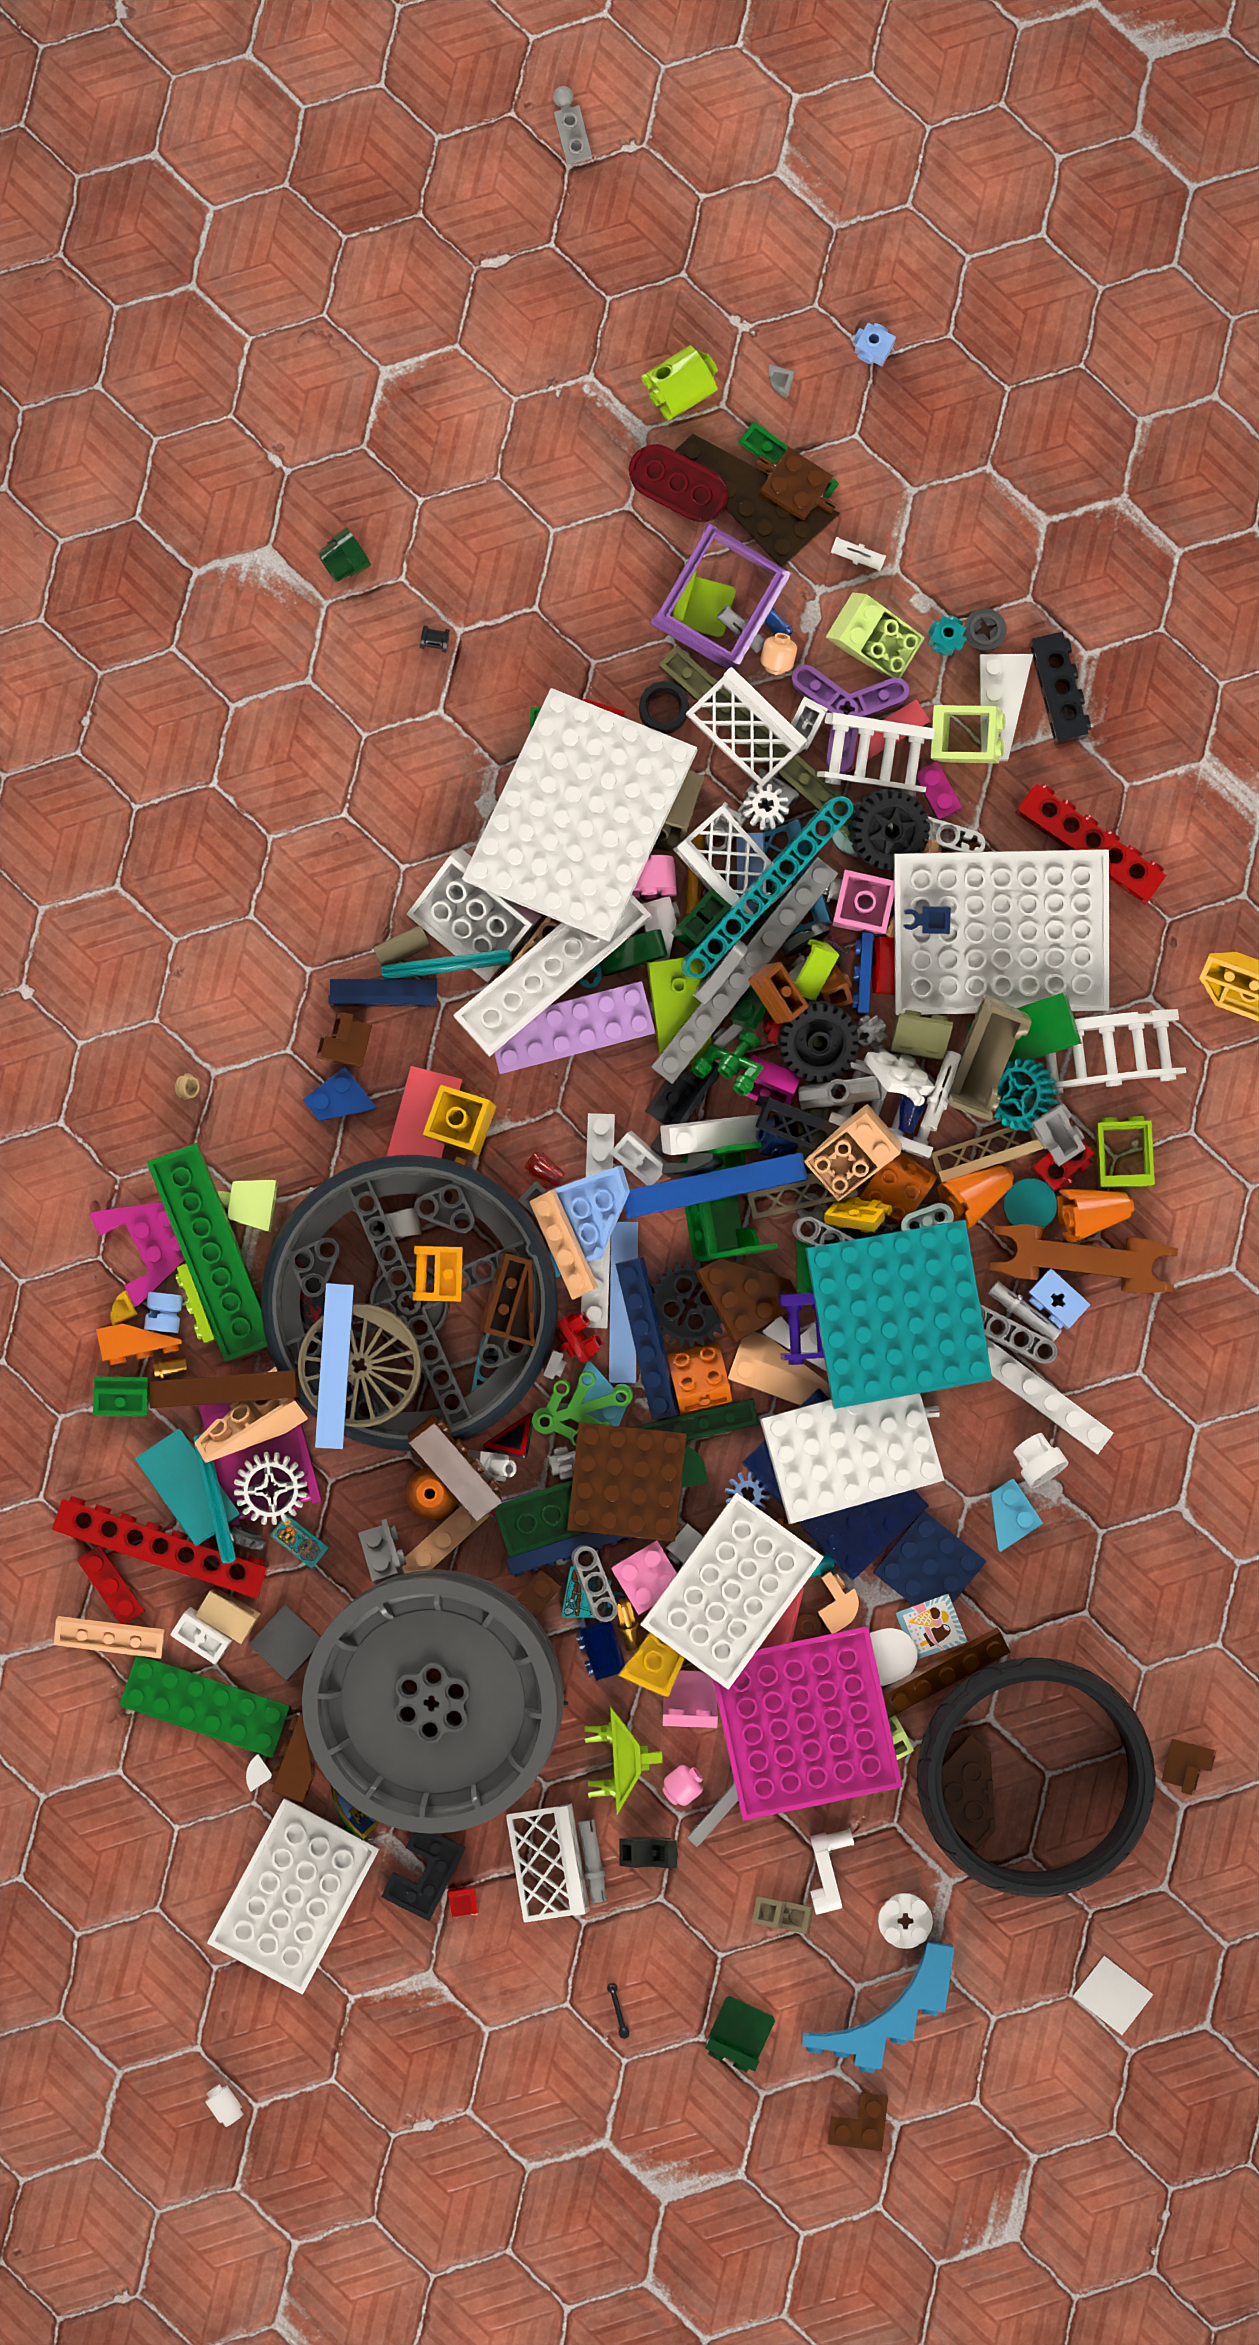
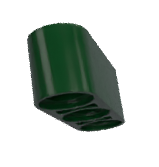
(635, 952)

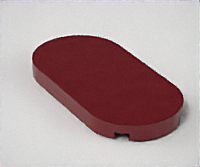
(678, 483)

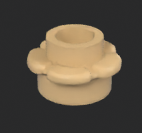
(187, 1086)

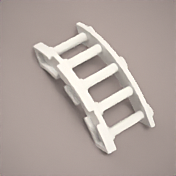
(1106, 1026)

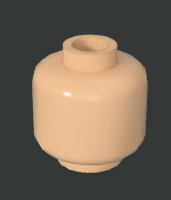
(778, 654)

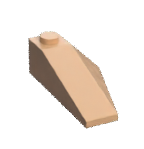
(761, 1368)
(248, 1425)

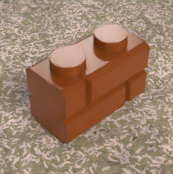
(778, 992)

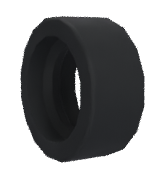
(667, 687)

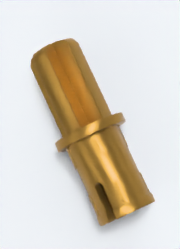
(628, 1625)

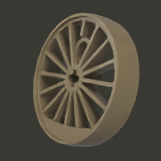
(389, 1322)

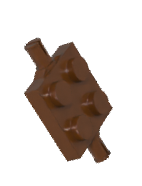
(796, 484)

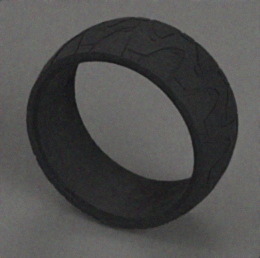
(1105, 1855)

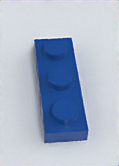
(862, 973)

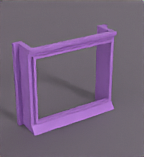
(697, 641)

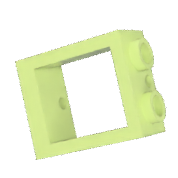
(941, 724)

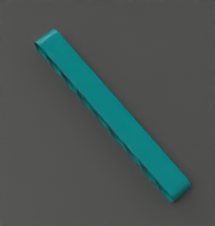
(779, 882)

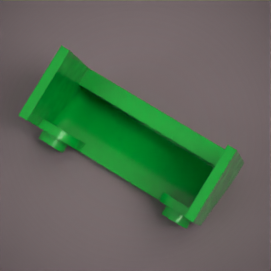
(716, 1224)

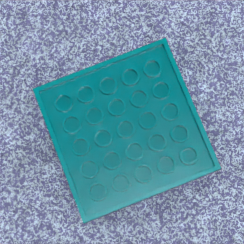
(899, 1314)

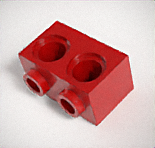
(1067, 1168)

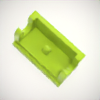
(816, 969)

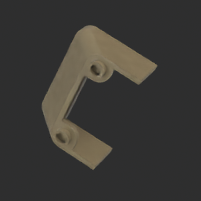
(986, 1056)

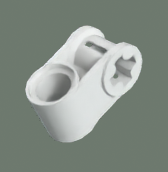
(721, 825)
(402, 1223)

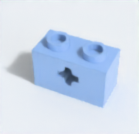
(1072, 1301)

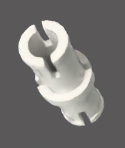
(858, 554)

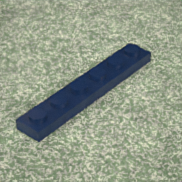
(647, 1338)

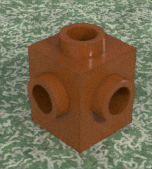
(836, 988)

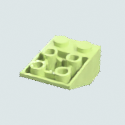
(875, 636)

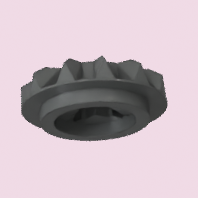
(989, 618)
(247, 1537)

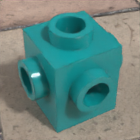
(947, 645)

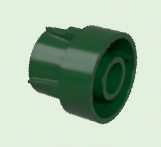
(343, 556)

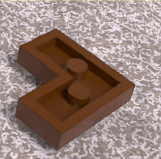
(867, 2130)

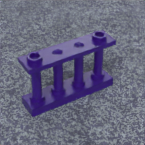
(793, 1304)

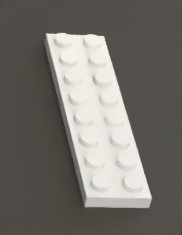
(541, 979)

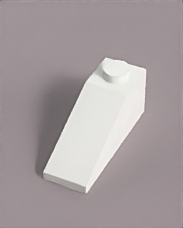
(664, 918)

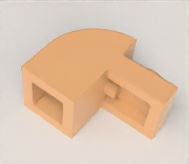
(841, 1610)

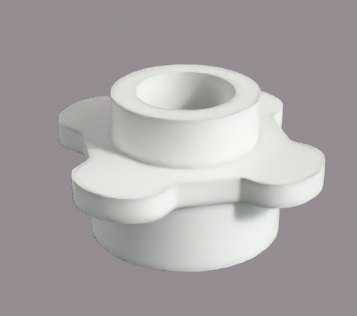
(833, 889)

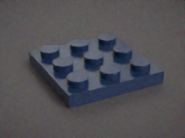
(929, 1563)

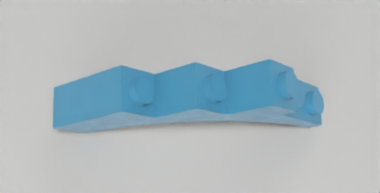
(867, 2041)

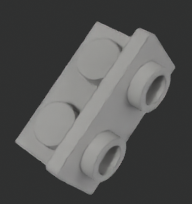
(381, 1552)

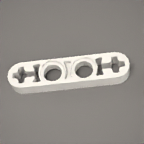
(937, 826)

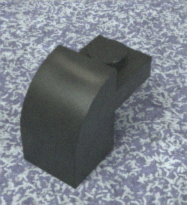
(648, 1852)

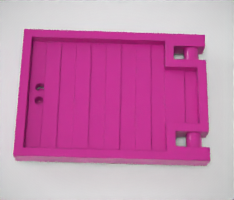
(290, 1444)

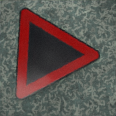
(514, 1439)

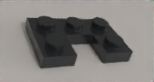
(424, 1897)

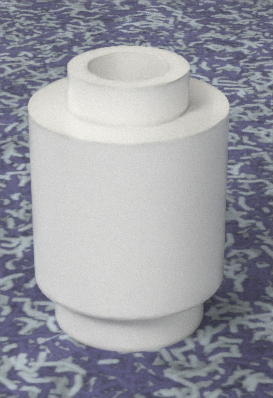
(224, 2105)

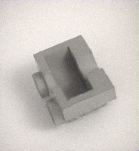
(1058, 1135)

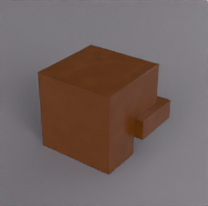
(346, 1043)
(1185, 1764)

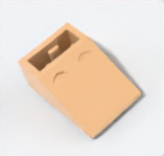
(854, 1153)

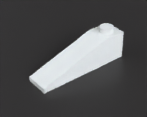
(708, 1134)

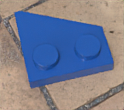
(338, 1097)

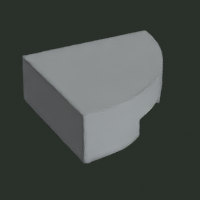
(781, 379)

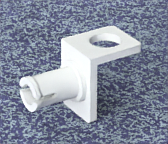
(495, 1464)

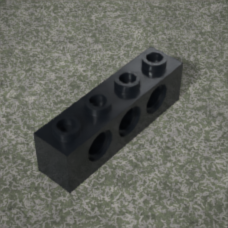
(1062, 729)

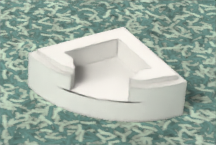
(257, 1773)

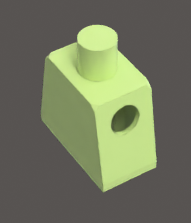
(251, 1203)

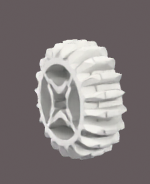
(282, 1487)

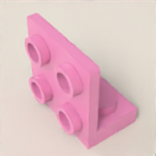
(691, 1701)

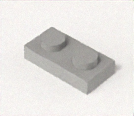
(555, 1366)

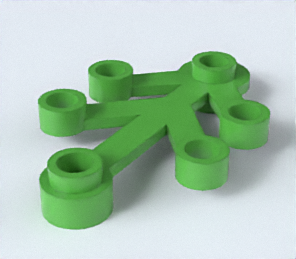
(576, 1409)

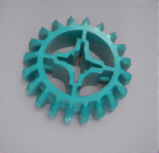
(1035, 1100)

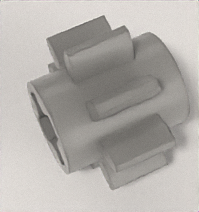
(871, 1031)
(562, 1463)

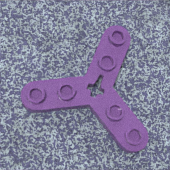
(864, 703)

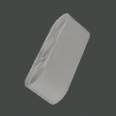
(604, 1593)

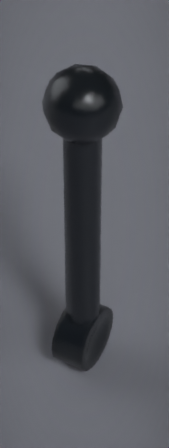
(623, 2032)

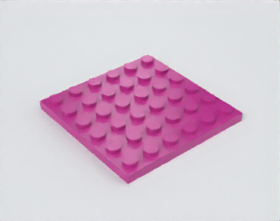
(808, 1725)

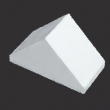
(809, 719)

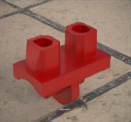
(575, 1340)

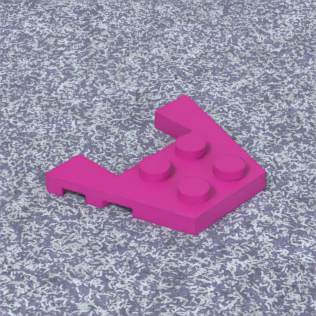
(153, 1238)

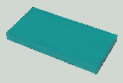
(177, 1477)

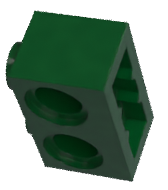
(701, 919)

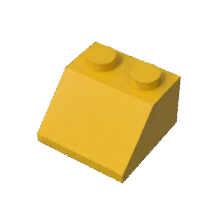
(459, 1120)

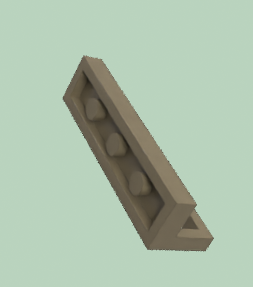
(812, 1180)

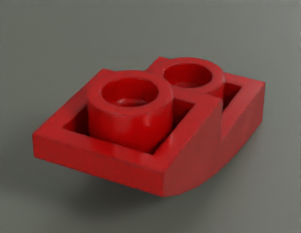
(884, 971)

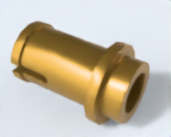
(170, 1367)

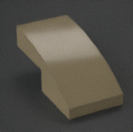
(782, 1914)

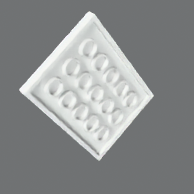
(850, 1454)
(731, 1591)
(293, 1895)

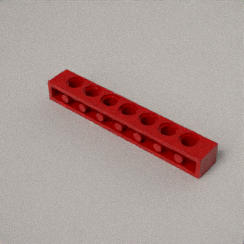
(67, 1523)

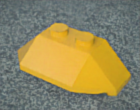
(1233, 982)

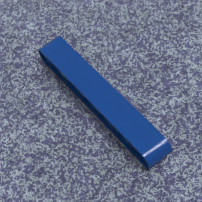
(715, 1185)

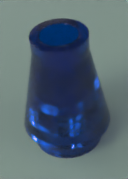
(909, 1114)

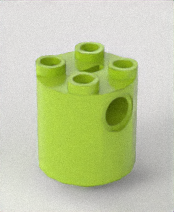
(681, 381)

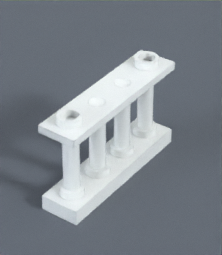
(866, 729)
(917, 1146)

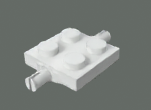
(900, 1074)

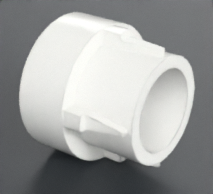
(1039, 1460)

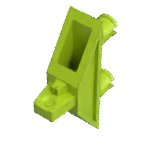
(627, 1756)

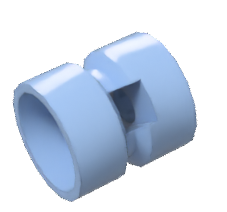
(163, 1312)

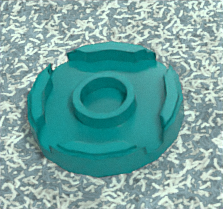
(1030, 1203)

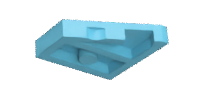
(601, 1388)
(1012, 1514)

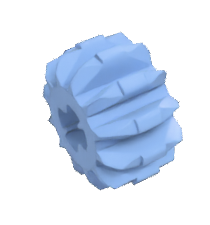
(756, 1493)

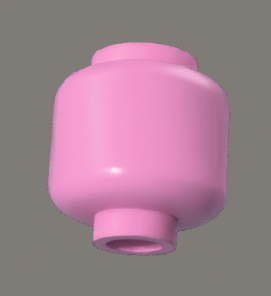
(683, 1785)

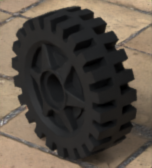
(871, 820)
(829, 1058)

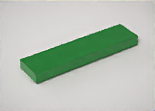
(761, 442)

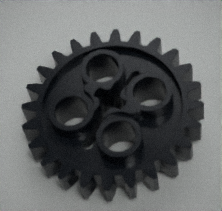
(667, 1292)

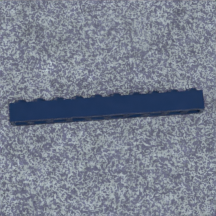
(560, 1550)

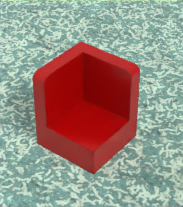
(463, 1901)

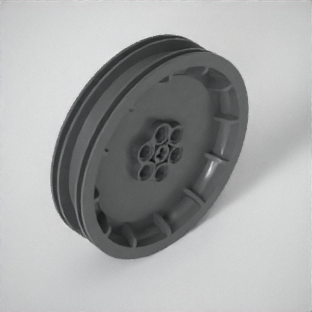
(390, 1761)

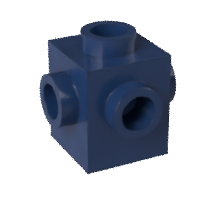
(773, 1145)

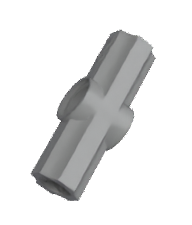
(823, 1094)

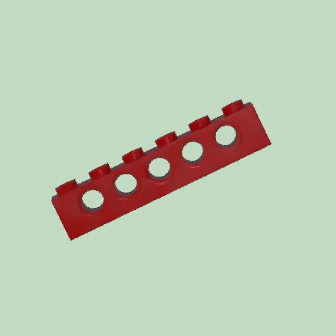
(1053, 827)

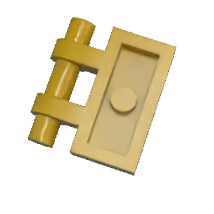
(857, 1214)

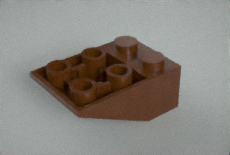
(298, 1765)

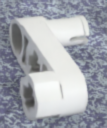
(828, 1897)

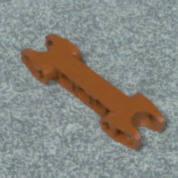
(1035, 1253)

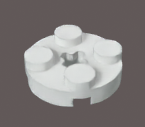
(893, 1910)

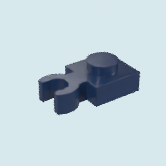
(933, 919)

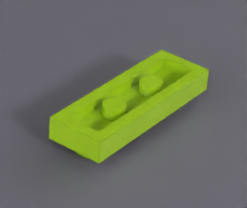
(194, 1305)

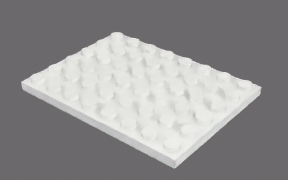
(580, 814)
(1017, 929)

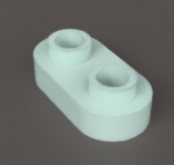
(925, 1216)

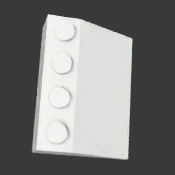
(469, 917)

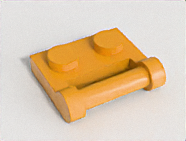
(447, 1273)

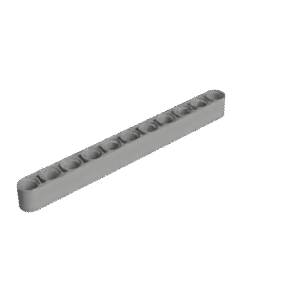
(1008, 1327)

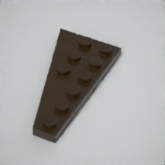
(769, 524)

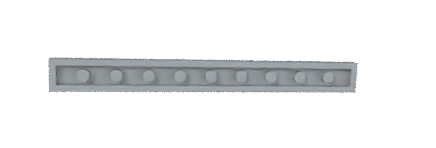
(759, 953)

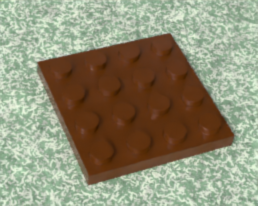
(627, 1482)

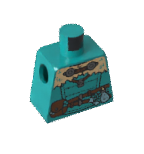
(575, 1601)

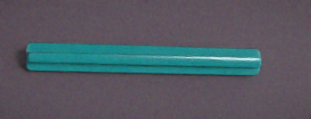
(446, 964)
(216, 1509)

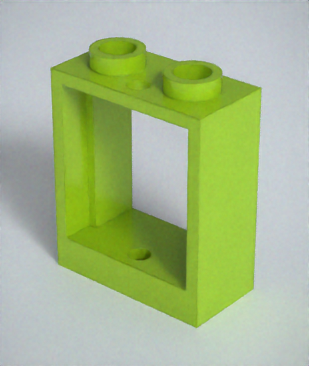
(1124, 1181)

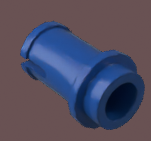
(777, 624)

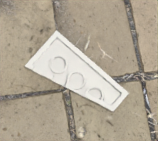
(1002, 685)

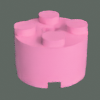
(657, 879)

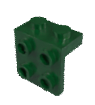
(739, 2034)

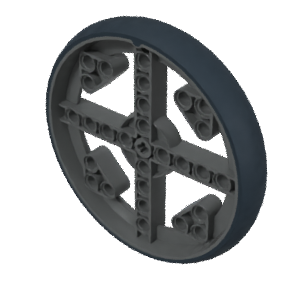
(433, 1178)

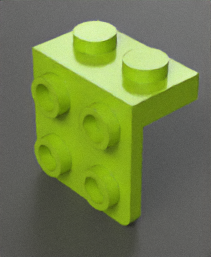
(701, 604)

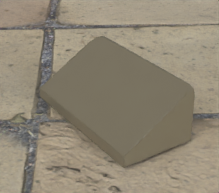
(402, 946)

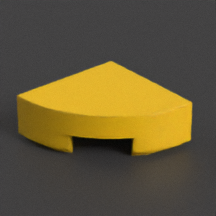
(122, 1309)

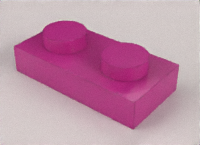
(938, 791)

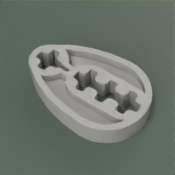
(720, 972)

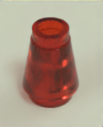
(544, 1168)

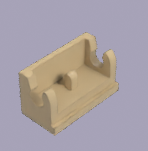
(227, 1614)

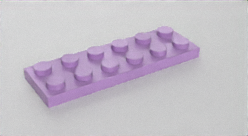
(579, 1027)

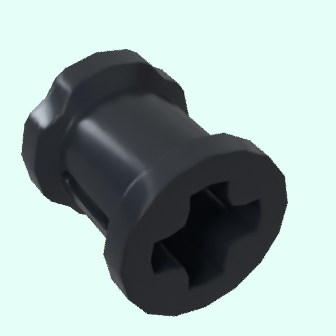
(434, 638)

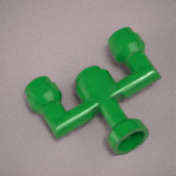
(732, 1063)

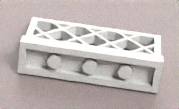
(767, 717)
(705, 871)
(571, 1862)

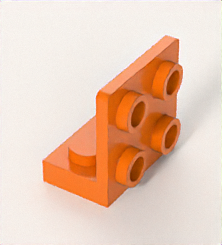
(901, 1185)
(699, 1378)

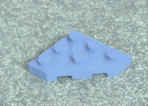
(594, 1208)

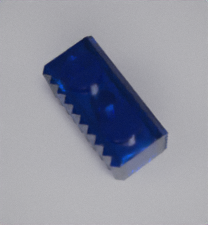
(602, 1650)

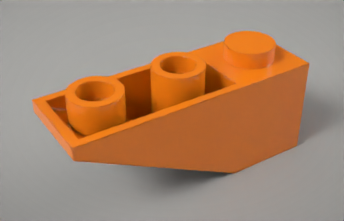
(125, 1340)

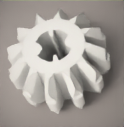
(760, 814)

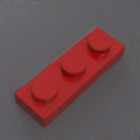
(111, 1585)

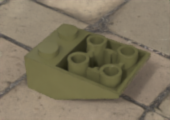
(921, 1036)

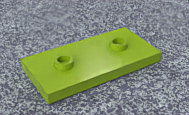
(673, 999)

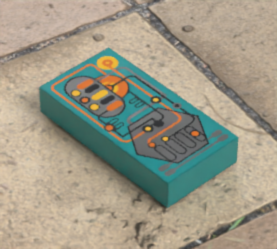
(299, 1541)

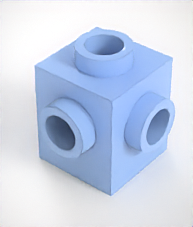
(881, 347)

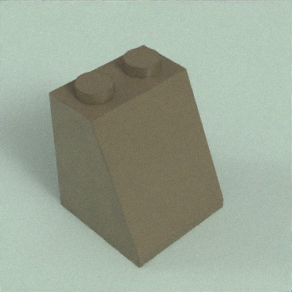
(681, 813)

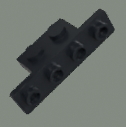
(678, 1100)

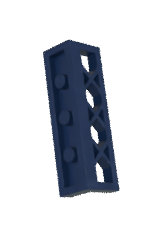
(382, 993)

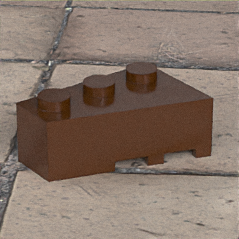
(510, 1301)

